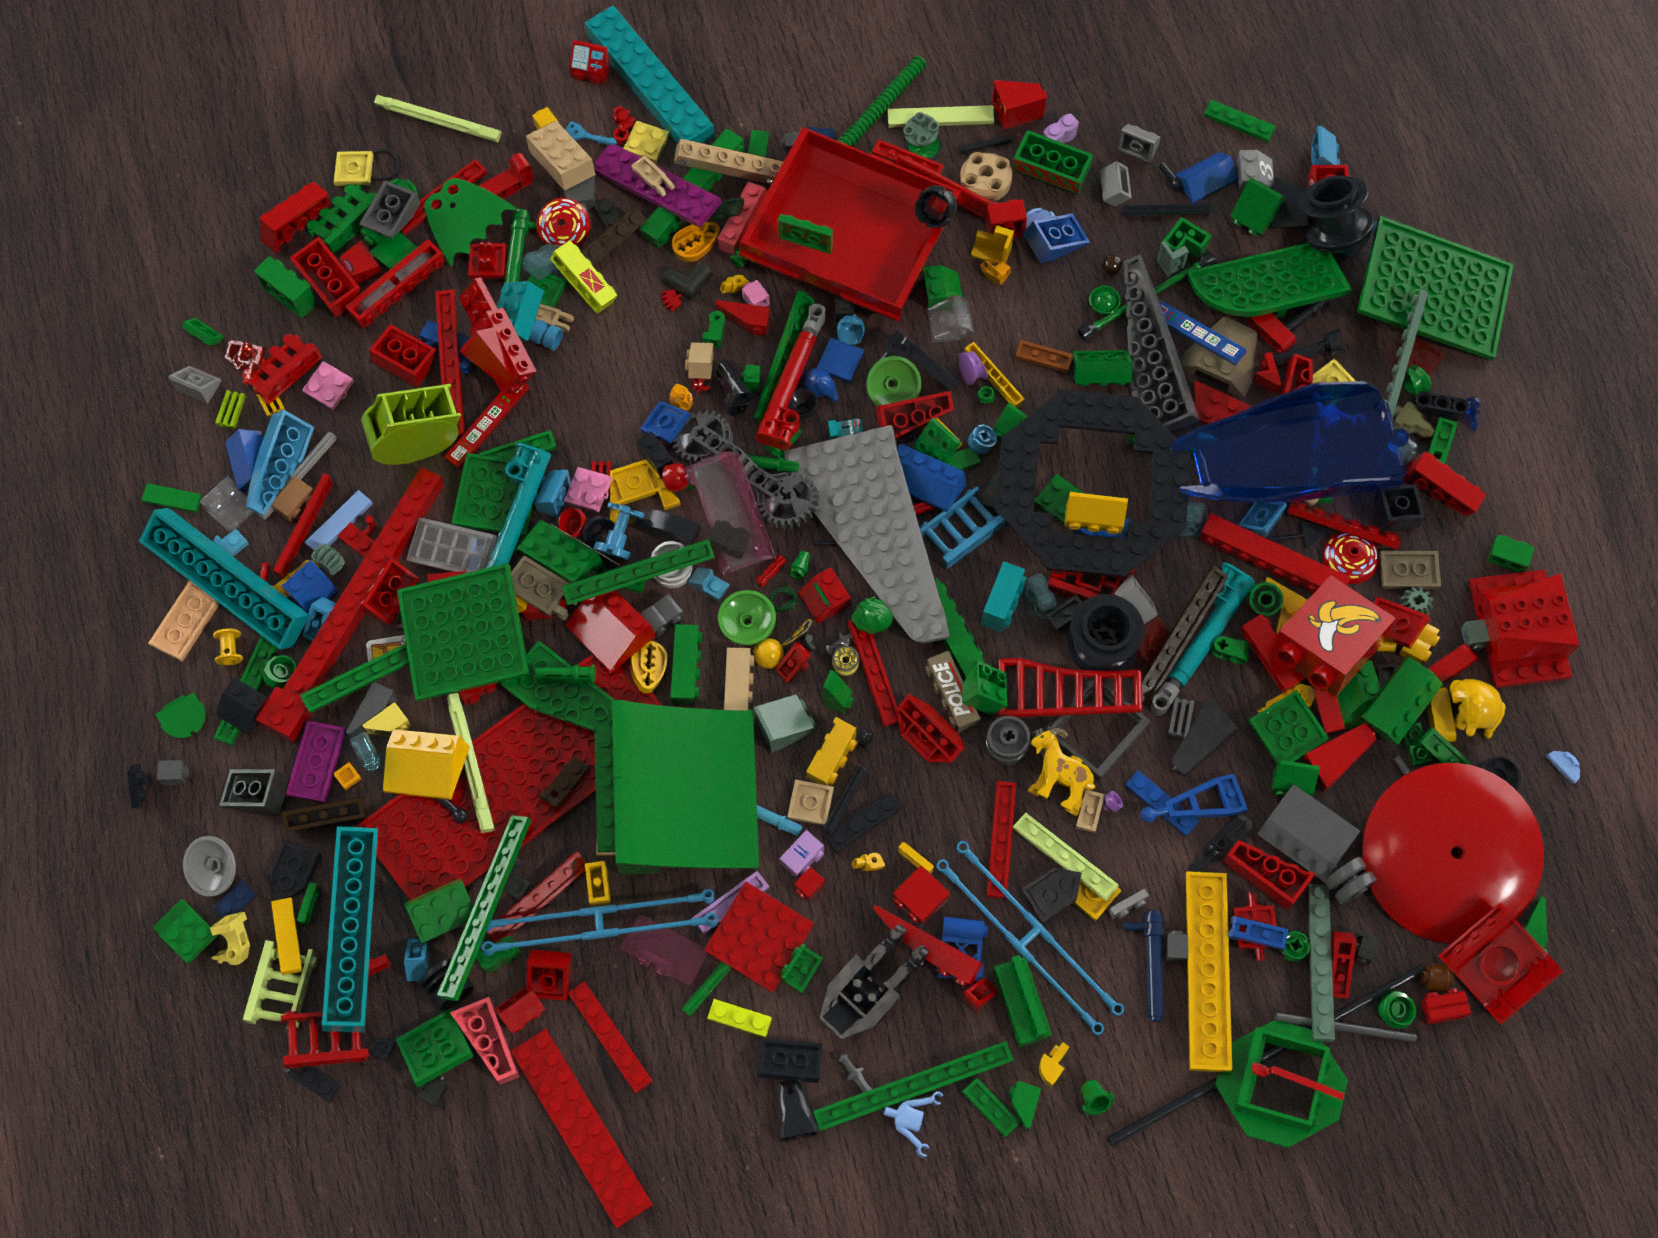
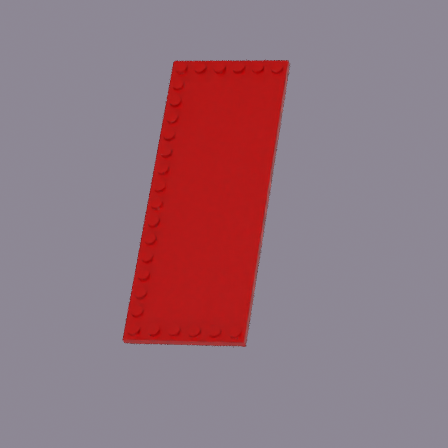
(516, 764)

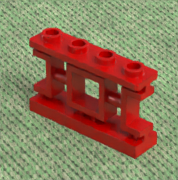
(1082, 590)

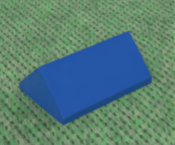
(1208, 176)
(243, 452)

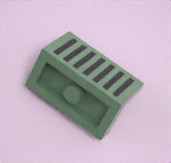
(1171, 261)

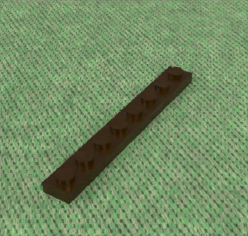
(1181, 633)

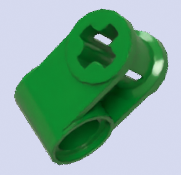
(1233, 650)

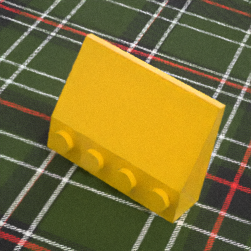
(423, 763)

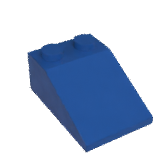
(1055, 237)

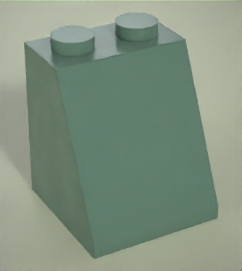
(783, 722)

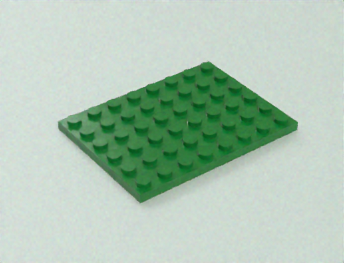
(1462, 285)

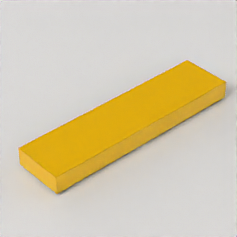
(286, 936)

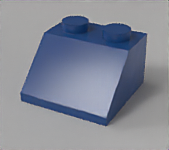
(308, 586)

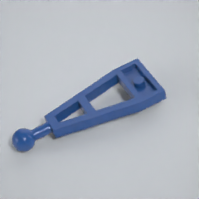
(1228, 792)

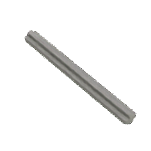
(307, 464)

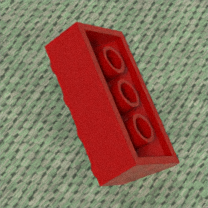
(326, 276)

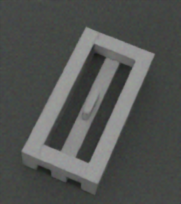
(1184, 703)

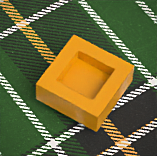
(347, 776)

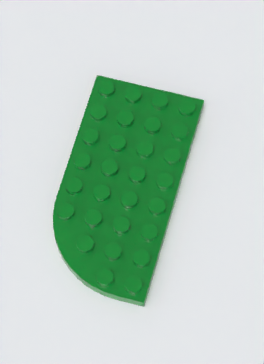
(1270, 281)

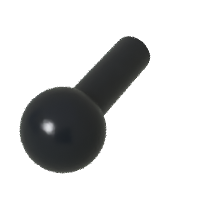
(1176, 183)
(459, 814)

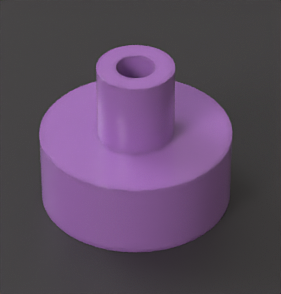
(1112, 802)

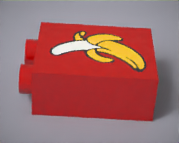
(1332, 636)

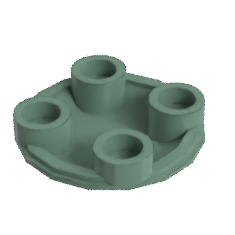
(921, 129)

